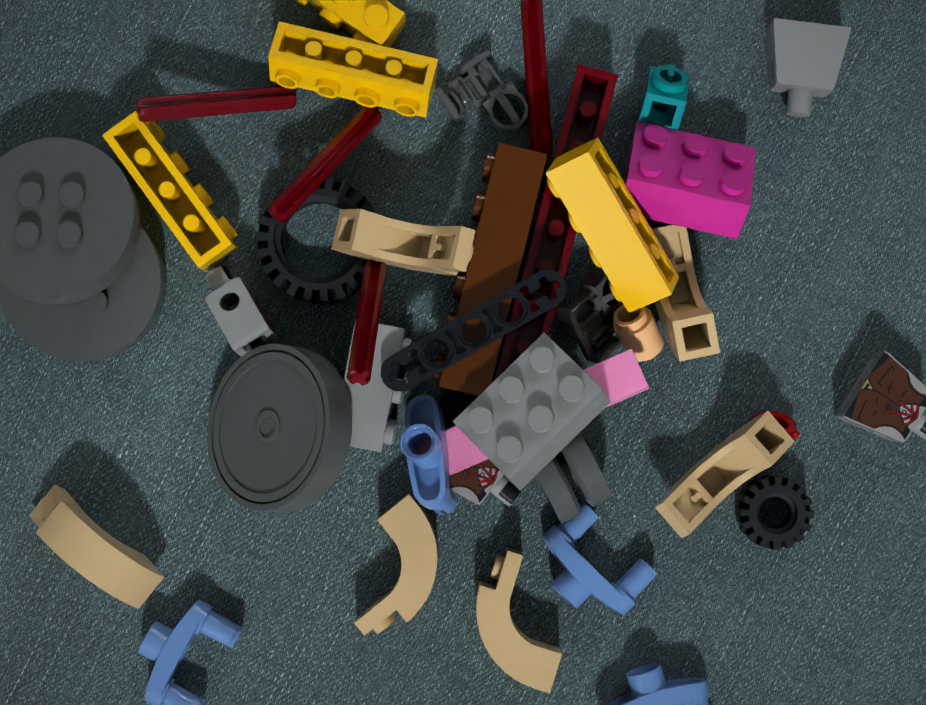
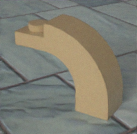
(402, 243)
(684, 315)
(722, 471)
(418, 549)
(92, 550)
(514, 652)

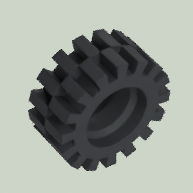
(798, 517)

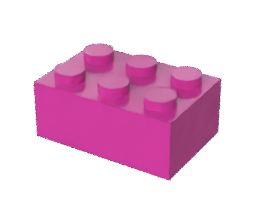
(690, 179)

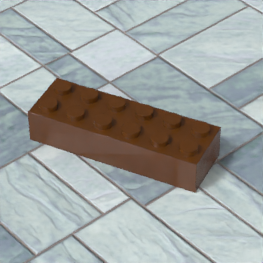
(498, 250)

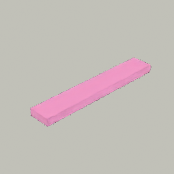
(617, 376)

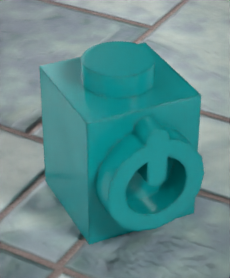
(664, 96)

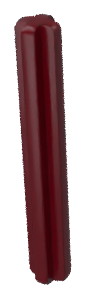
(536, 76)
(214, 103)
(324, 163)
(366, 323)

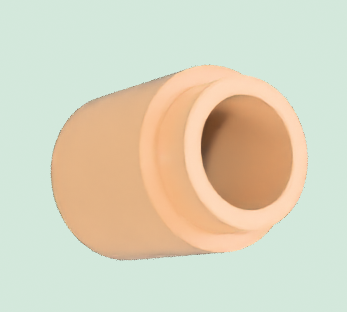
(638, 332)

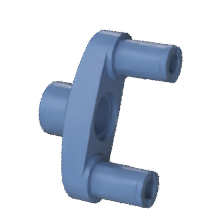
(430, 470)
(581, 579)
(169, 647)
(651, 688)

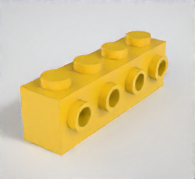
(366, 20)
(352, 70)
(171, 193)
(612, 225)

